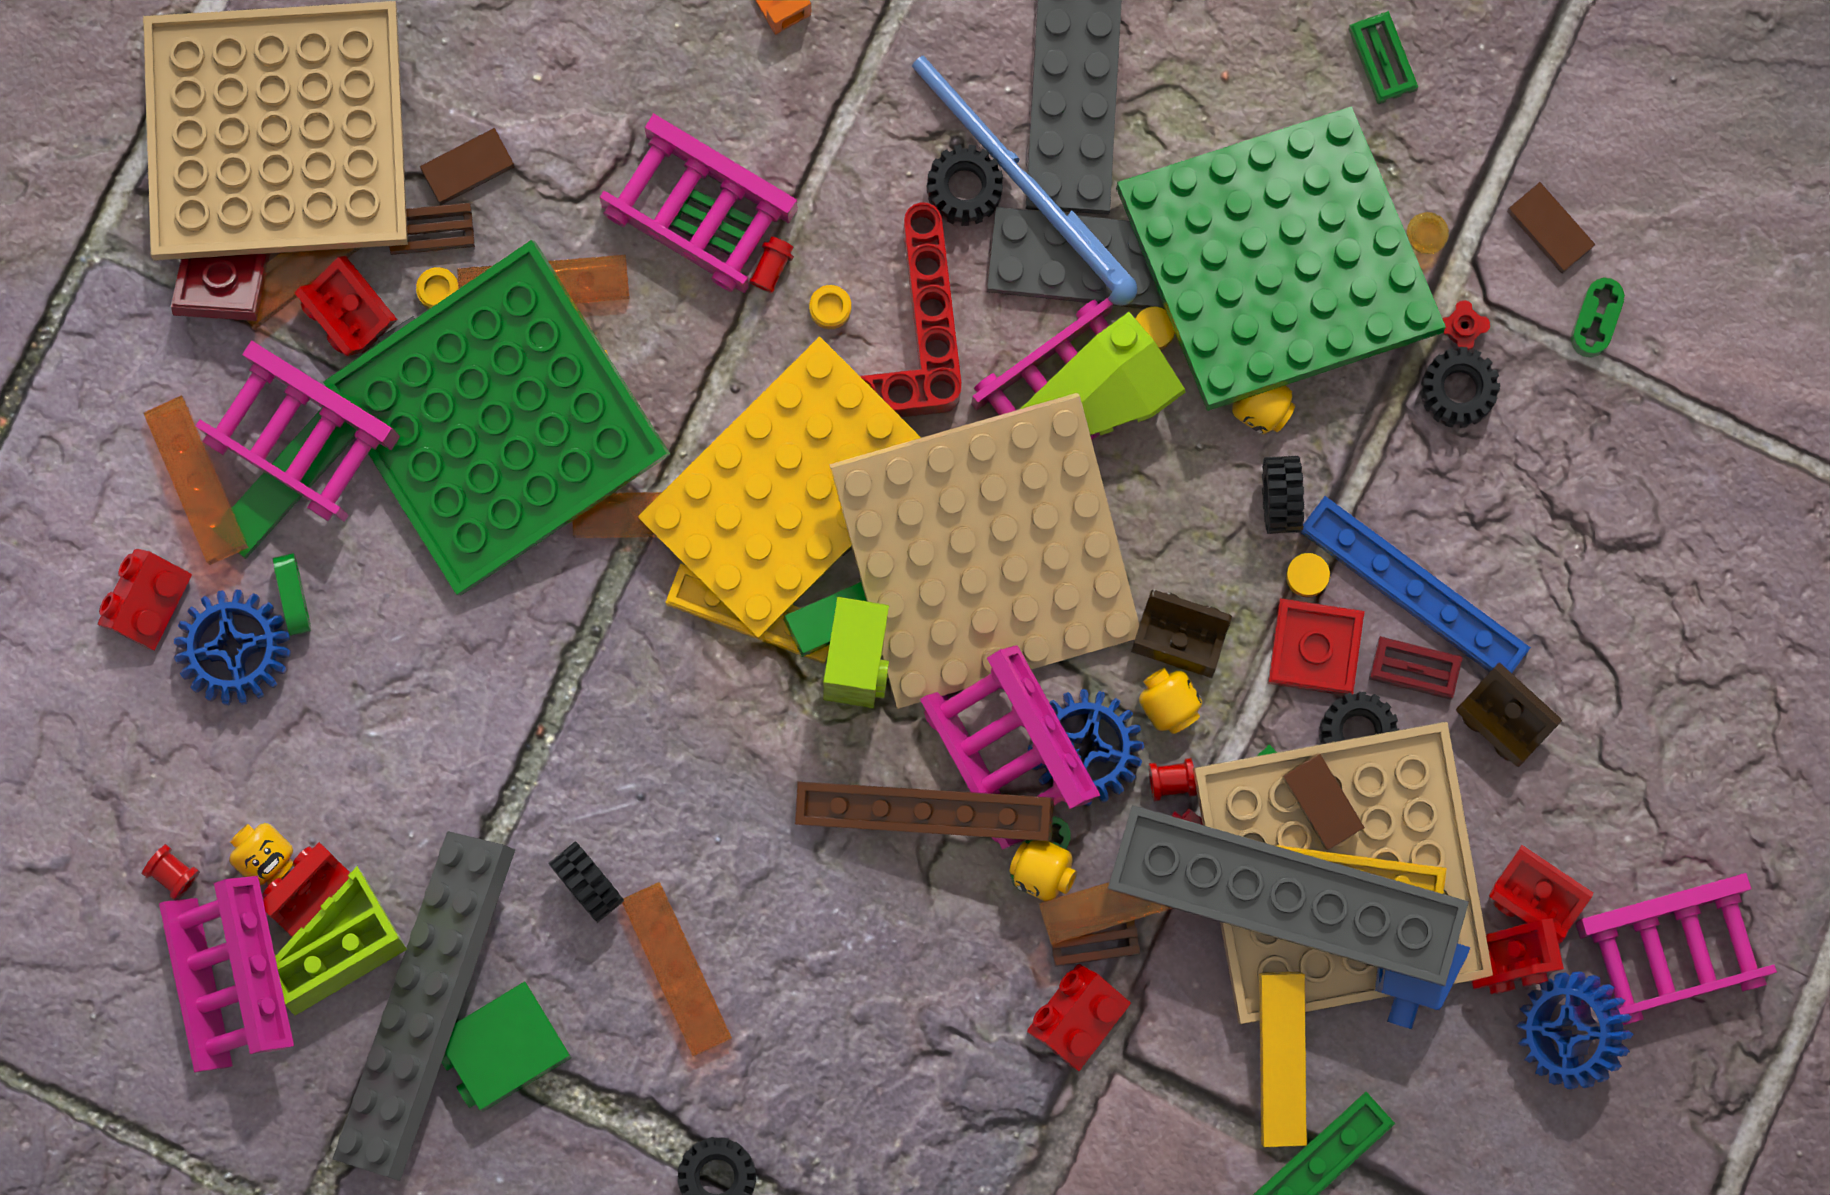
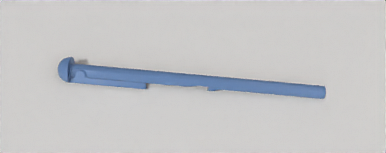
(1070, 227)

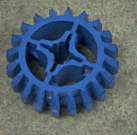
(214, 652)
(1104, 751)
(1569, 1063)

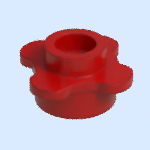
(1465, 313)

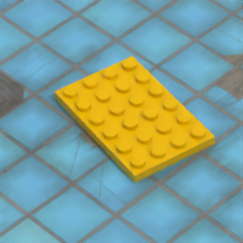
(761, 500)

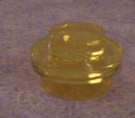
(1427, 233)

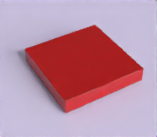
(1315, 647)

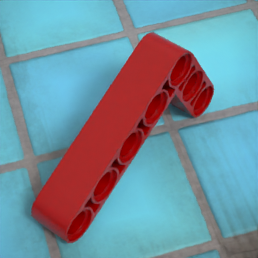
(926, 327)

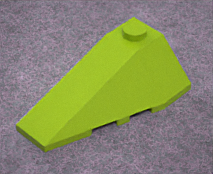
(1117, 378)

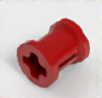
(1172, 779)
(170, 872)

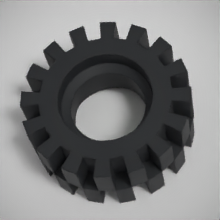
(969, 160)
(1470, 364)
(1283, 494)
(1356, 705)
(586, 882)
(716, 1149)

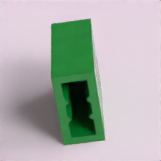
(503, 1048)

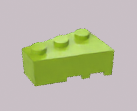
(854, 659)
(337, 945)

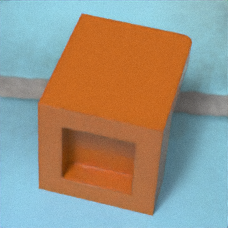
(784, 13)

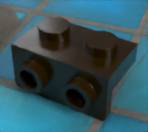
(1181, 633)
(1508, 715)

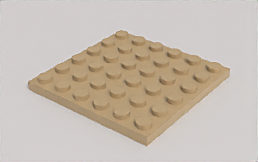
(274, 130)
(987, 547)
(1411, 813)

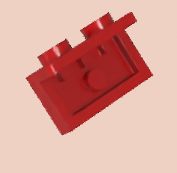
(346, 307)
(143, 598)
(304, 889)
(1538, 892)
(1521, 954)
(1078, 1016)

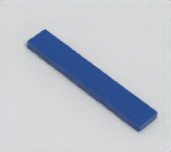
(1412, 587)

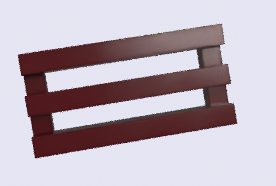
(1413, 684)

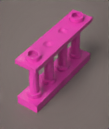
(699, 162)
(992, 388)
(299, 391)
(1030, 710)
(1685, 908)
(253, 969)

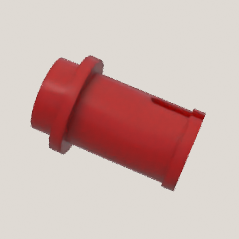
(771, 264)

